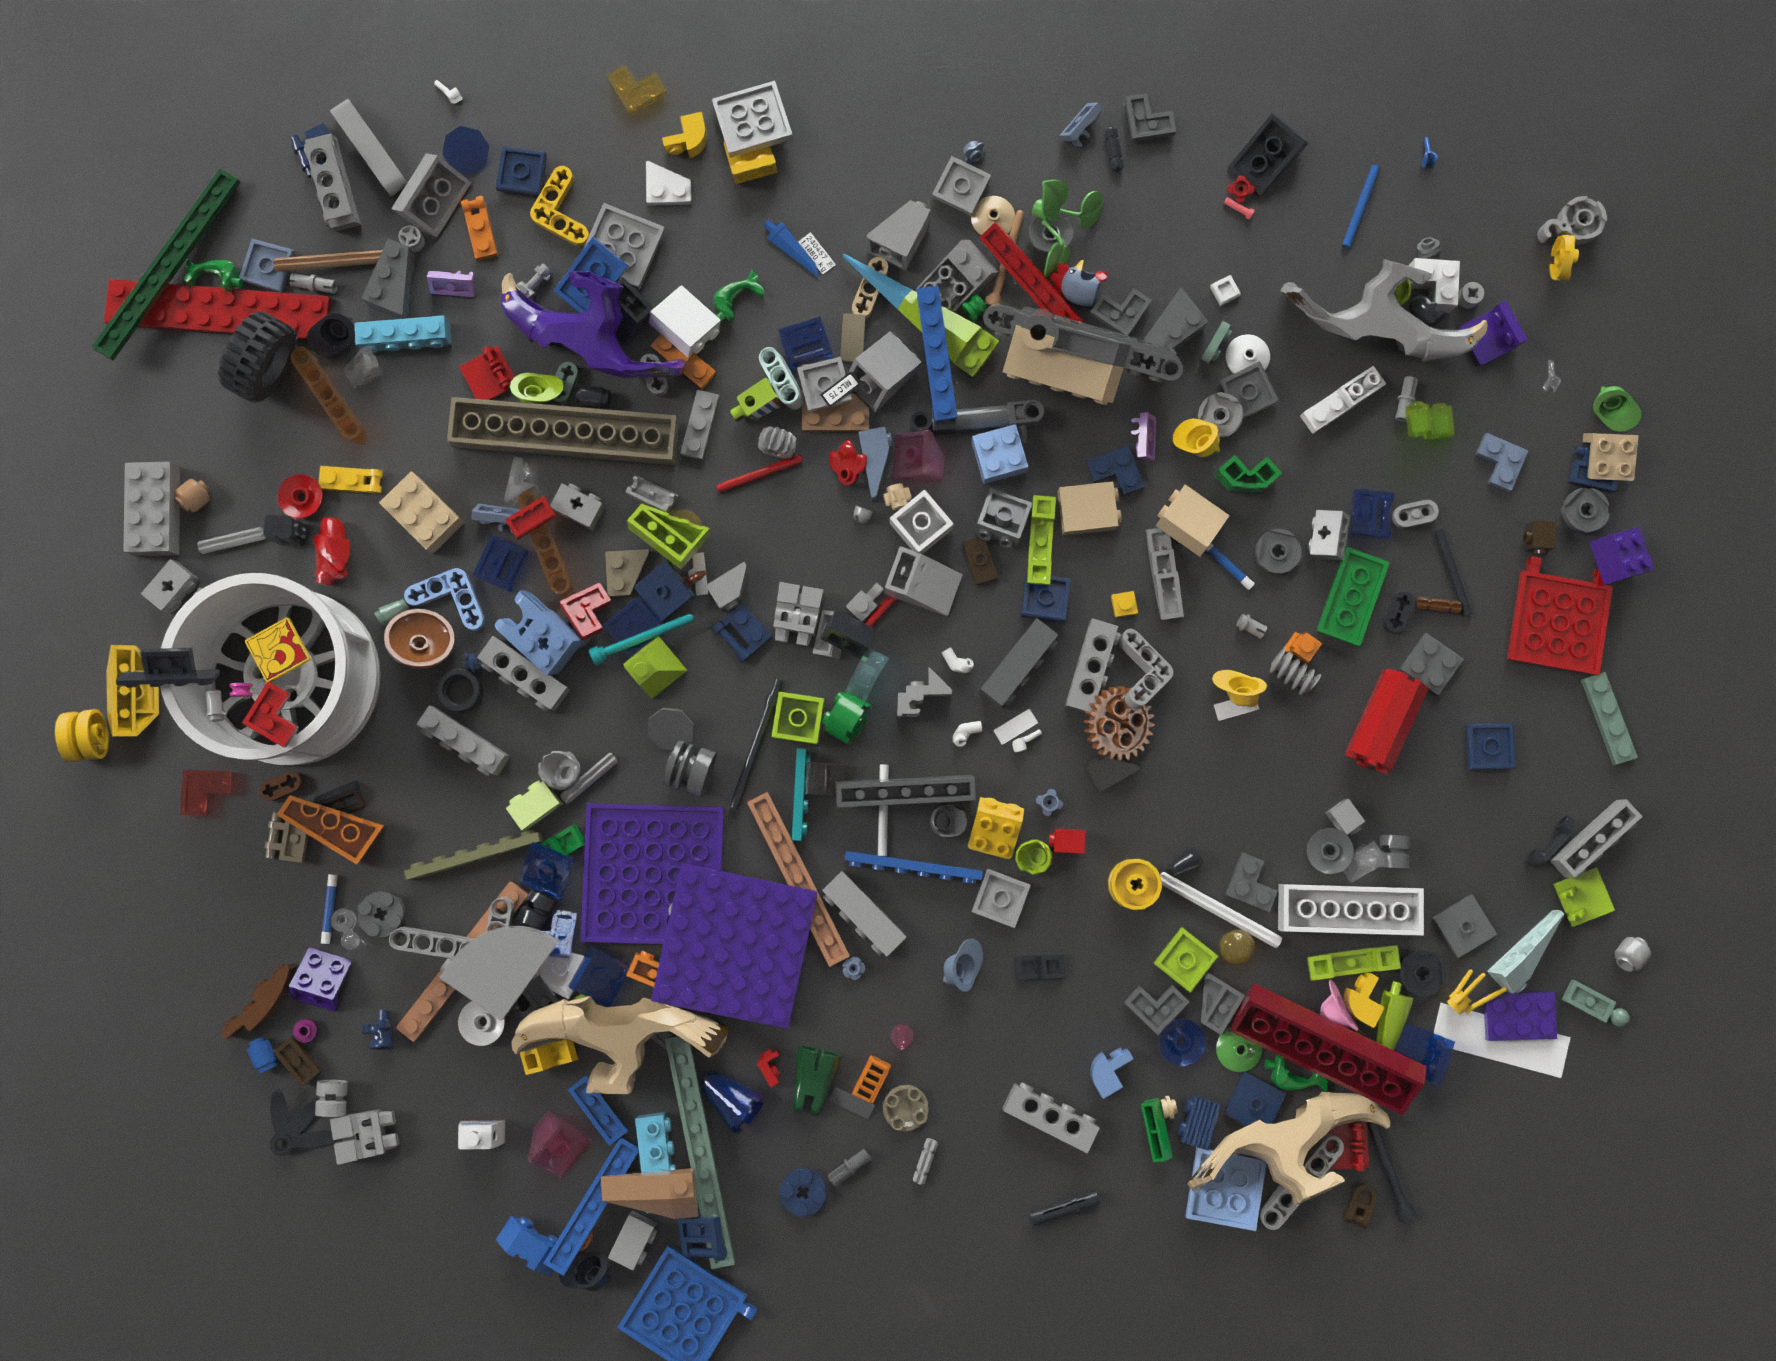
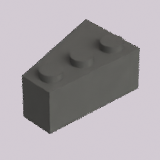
(391, 281)
(1177, 323)

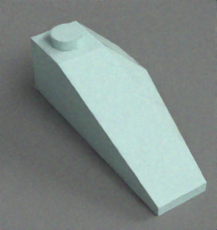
(1521, 960)

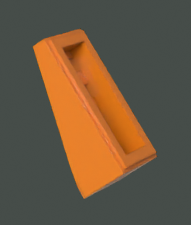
(878, 1063)

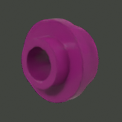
(312, 1030)

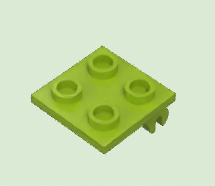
(1584, 897)

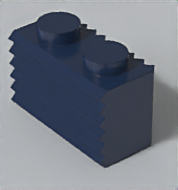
(1199, 1122)

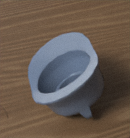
(964, 966)

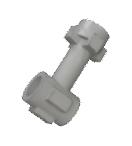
(543, 272)

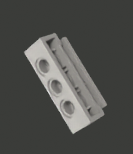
(346, 214)

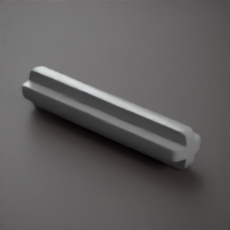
(231, 540)
(589, 778)

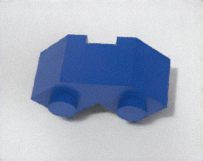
(522, 1239)

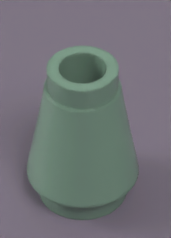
(389, 611)

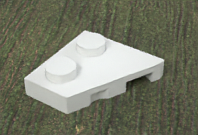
(666, 187)

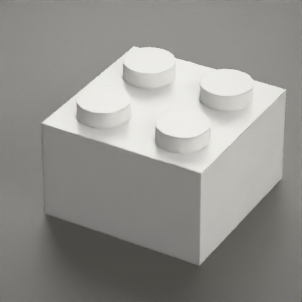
(921, 523)

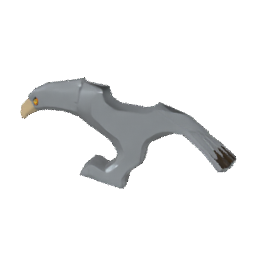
(1383, 317)

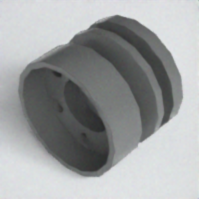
(690, 768)

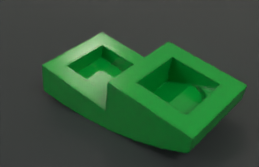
(566, 841)

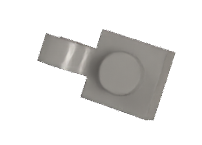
(862, 604)

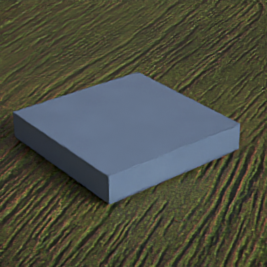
(259, 267)

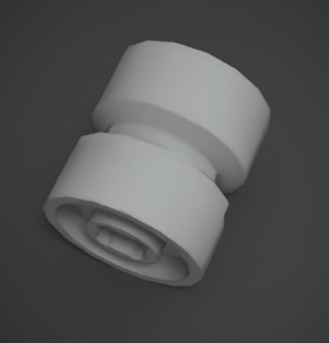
(331, 1106)

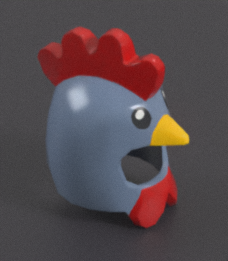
(1077, 284)

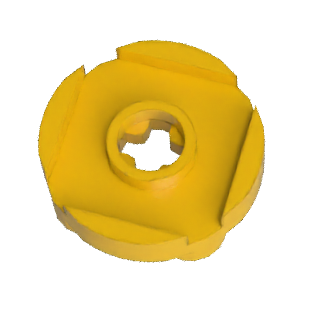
(1564, 256)

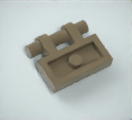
(293, 842)

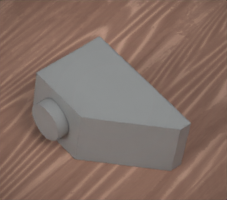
(729, 587)

